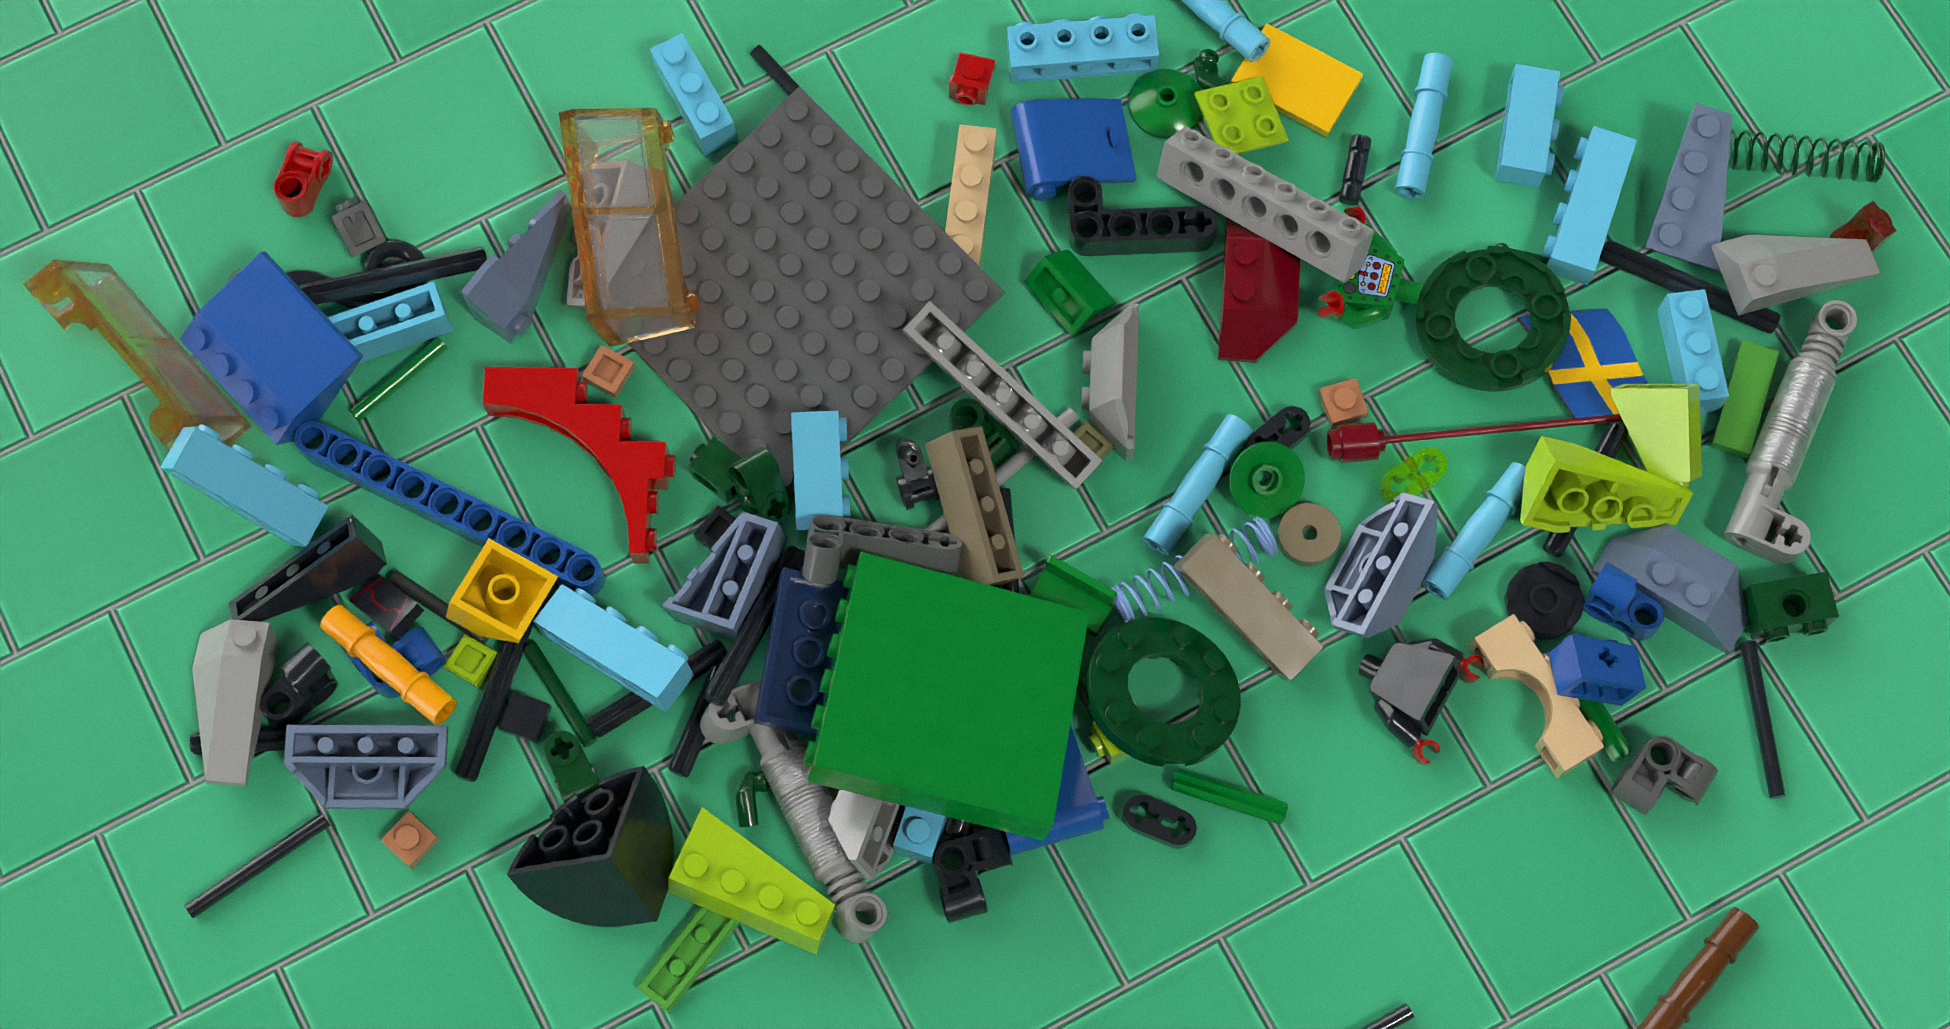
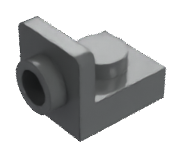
(357, 226)

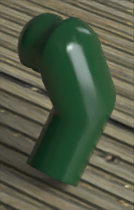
(1207, 70)
(746, 797)

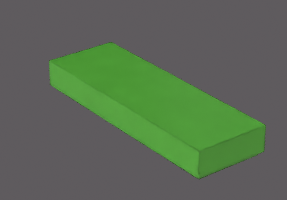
(1747, 396)
(687, 958)

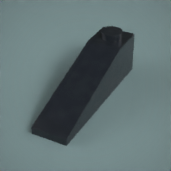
(324, 568)

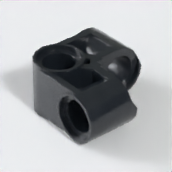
(304, 683)
(961, 889)

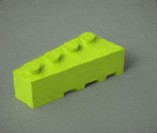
(745, 884)

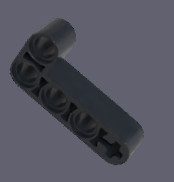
(1139, 221)

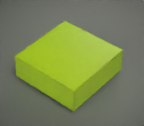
(471, 661)

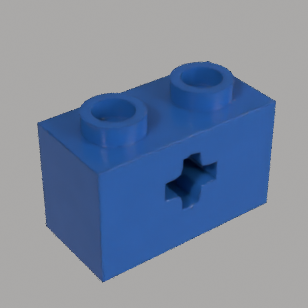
(1597, 670)

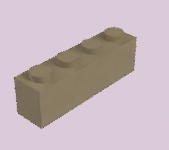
(974, 506)
(1249, 606)

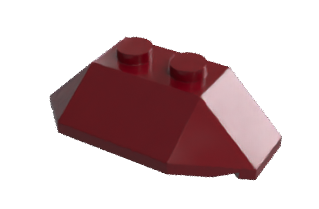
(1256, 294)

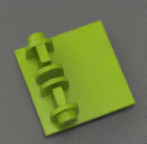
(1242, 116)

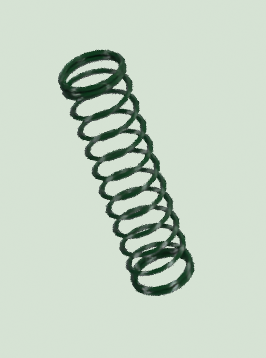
(1870, 175)

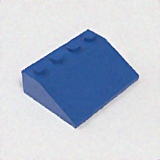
(271, 349)

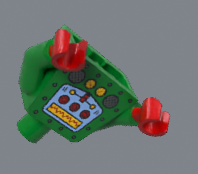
(1373, 289)

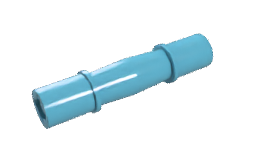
(1232, 27)
(1424, 126)
(1197, 484)
(1476, 533)

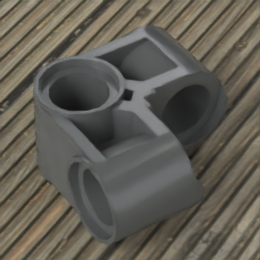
(1645, 780)

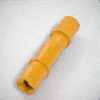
(388, 664)

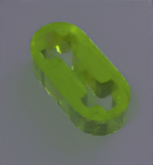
(1408, 469)

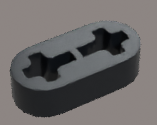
(1277, 423)
(1156, 830)

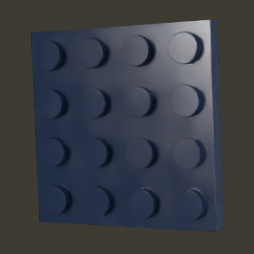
(798, 652)

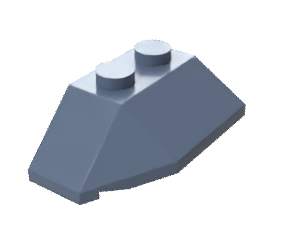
(1383, 566)
(1687, 580)
(366, 762)

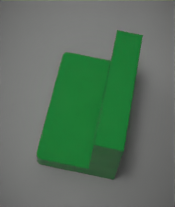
(1068, 290)
(1072, 588)

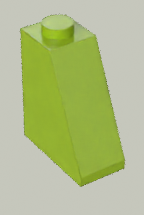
(1664, 427)

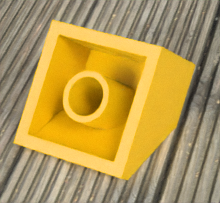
(500, 594)

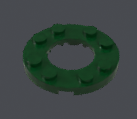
(1504, 269)
(1127, 725)

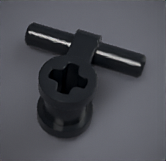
(917, 479)

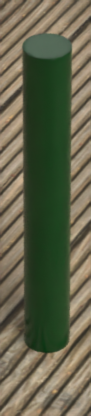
(560, 694)

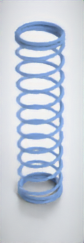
(1122, 604)

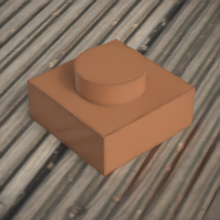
(608, 371)
(1343, 402)
(410, 840)

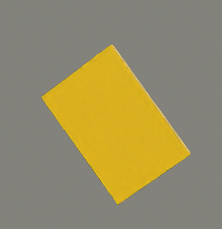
(1302, 81)

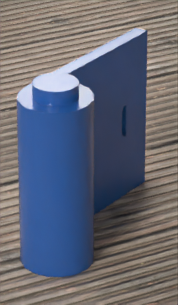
(1070, 141)
(1077, 806)

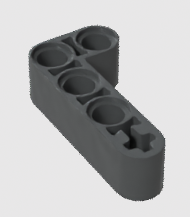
(839, 540)

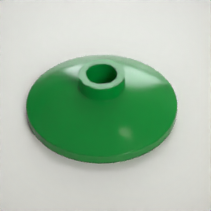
(1162, 117)
(1280, 489)

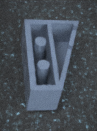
(731, 578)

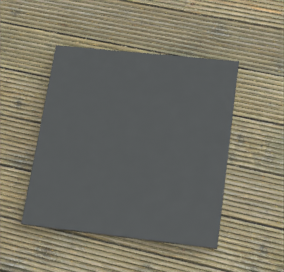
(805, 285)

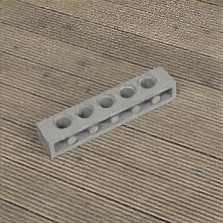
(1265, 204)
(1002, 395)

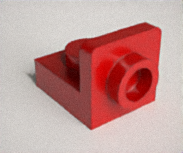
(971, 79)

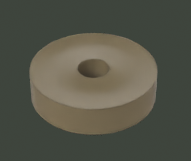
(1309, 517)

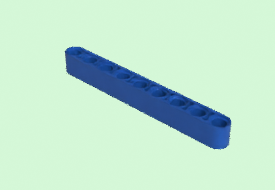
(436, 496)

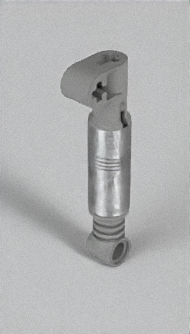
(1783, 441)
(804, 808)

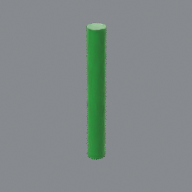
(398, 379)

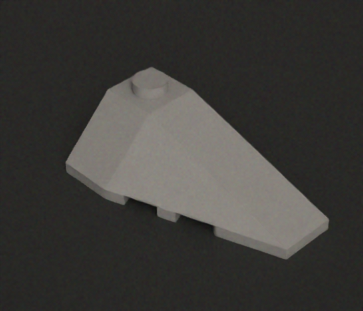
(229, 679)

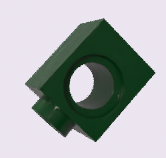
(710, 468)

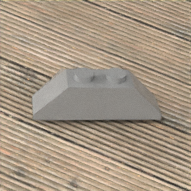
(1114, 381)
(866, 830)

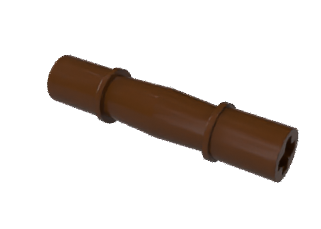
(1702, 971)

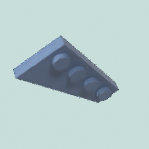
(1695, 192)

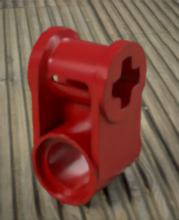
(304, 172)

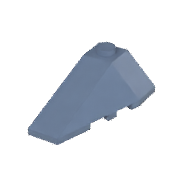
(509, 287)

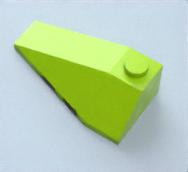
(1584, 488)

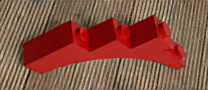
(559, 402)

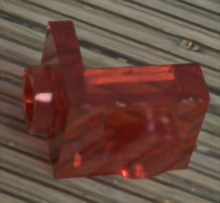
(1868, 224)

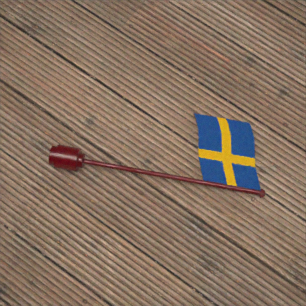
(1587, 370)

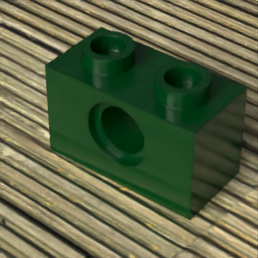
(1809, 595)

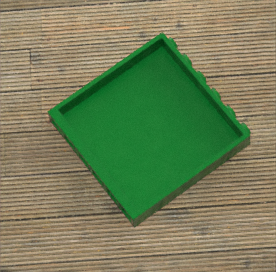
(948, 696)

